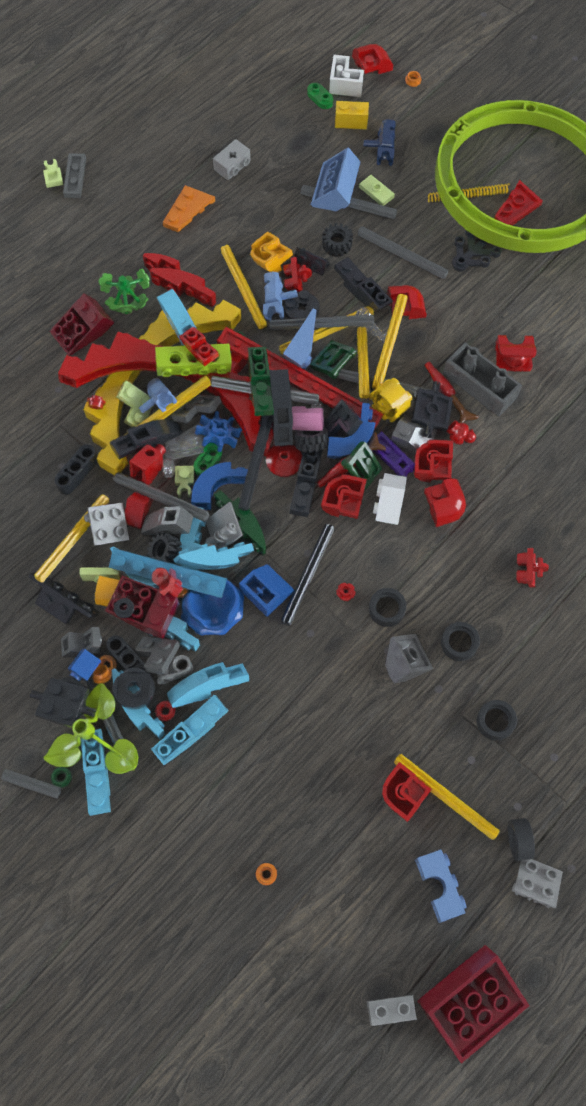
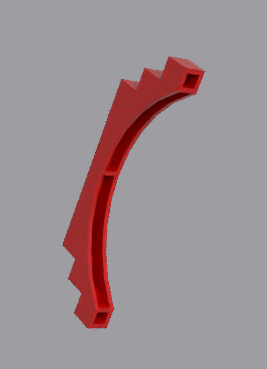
(138, 354)

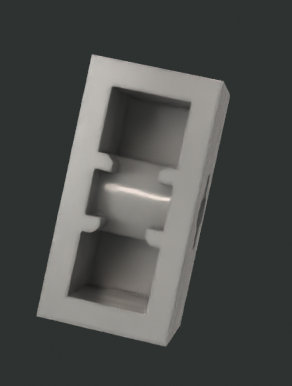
(231, 159)
(391, 1010)

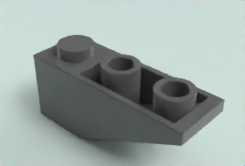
(168, 520)

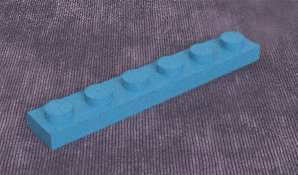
(190, 578)

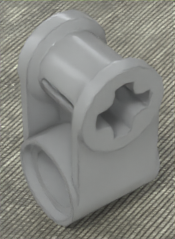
(173, 673)

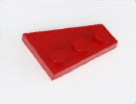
(518, 205)

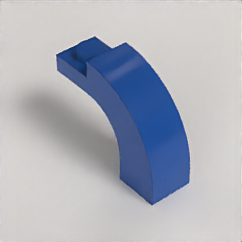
(342, 447)
(214, 478)

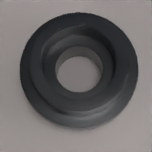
(124, 613)

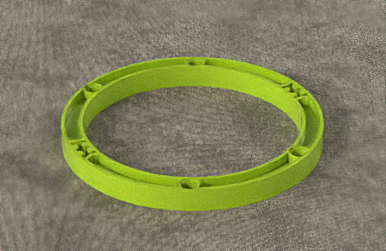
(470, 216)

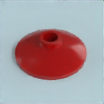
(280, 466)

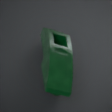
(260, 381)
(247, 521)

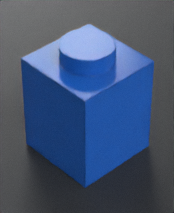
(83, 665)

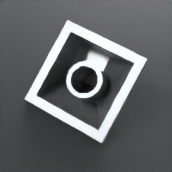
(409, 435)
(406, 658)

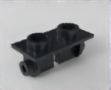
(313, 262)

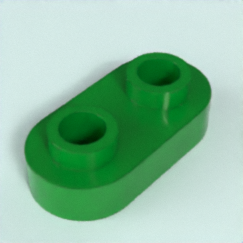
(320, 96)
(206, 459)

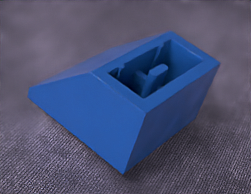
(265, 589)

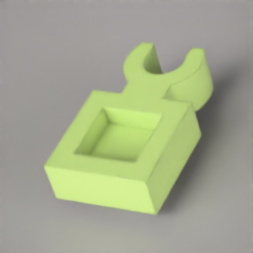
(52, 174)
(184, 478)

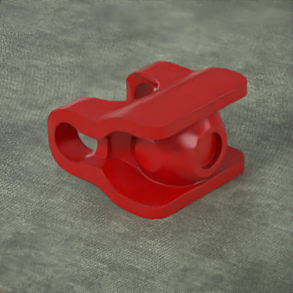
(515, 356)

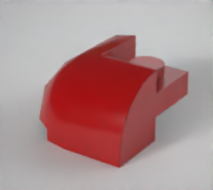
(372, 58)
(415, 302)
(434, 460)
(344, 496)
(446, 502)
(404, 791)

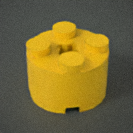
(391, 399)

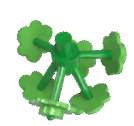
(125, 286)

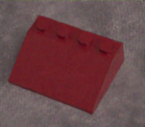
(473, 1003)

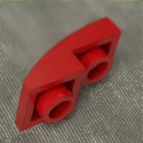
(154, 260)
(197, 345)

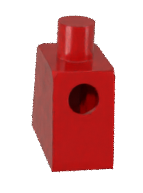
(147, 463)

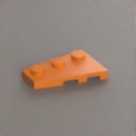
(186, 206)

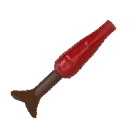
(448, 390)
(338, 469)

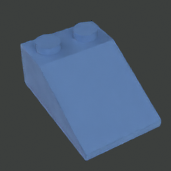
(300, 347)

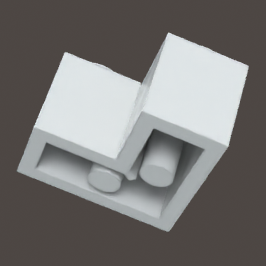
(345, 80)
(391, 495)

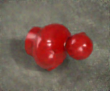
(460, 432)

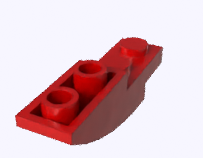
(183, 282)

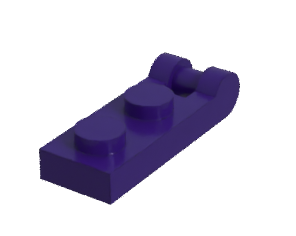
(394, 456)

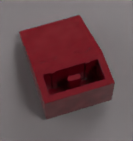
(81, 325)
(151, 609)

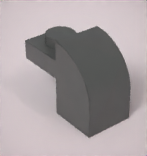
(74, 642)

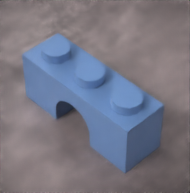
(450, 903)

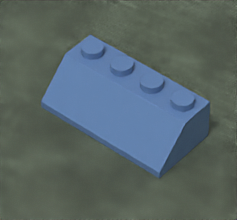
(336, 181)

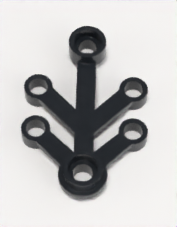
(473, 250)

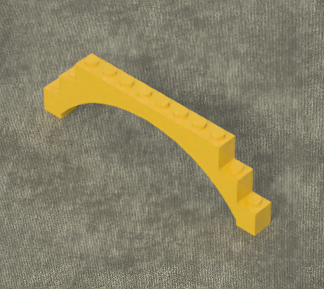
(158, 333)

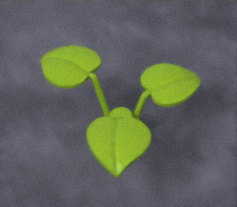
(65, 748)

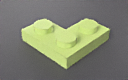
(134, 398)

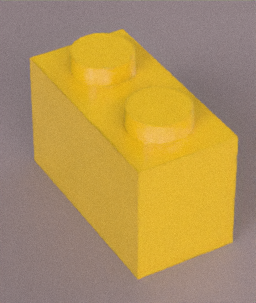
(351, 115)

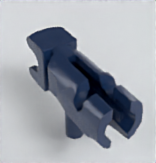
(385, 142)

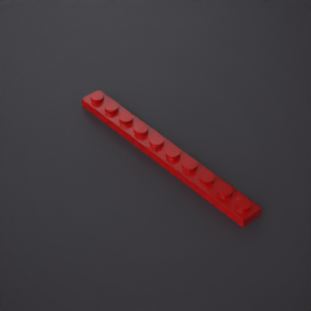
(297, 376)

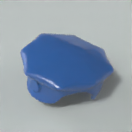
(213, 614)

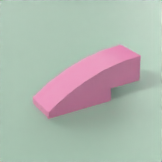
(307, 419)

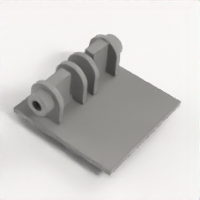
(107, 523)
(223, 527)
(538, 882)

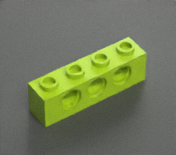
(165, 356)

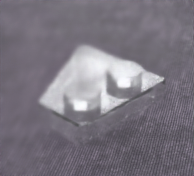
(185, 445)

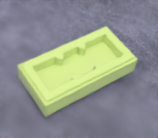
(376, 190)
(93, 574)

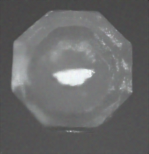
(168, 467)

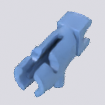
(275, 295)
(159, 395)

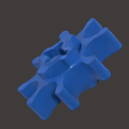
(218, 431)

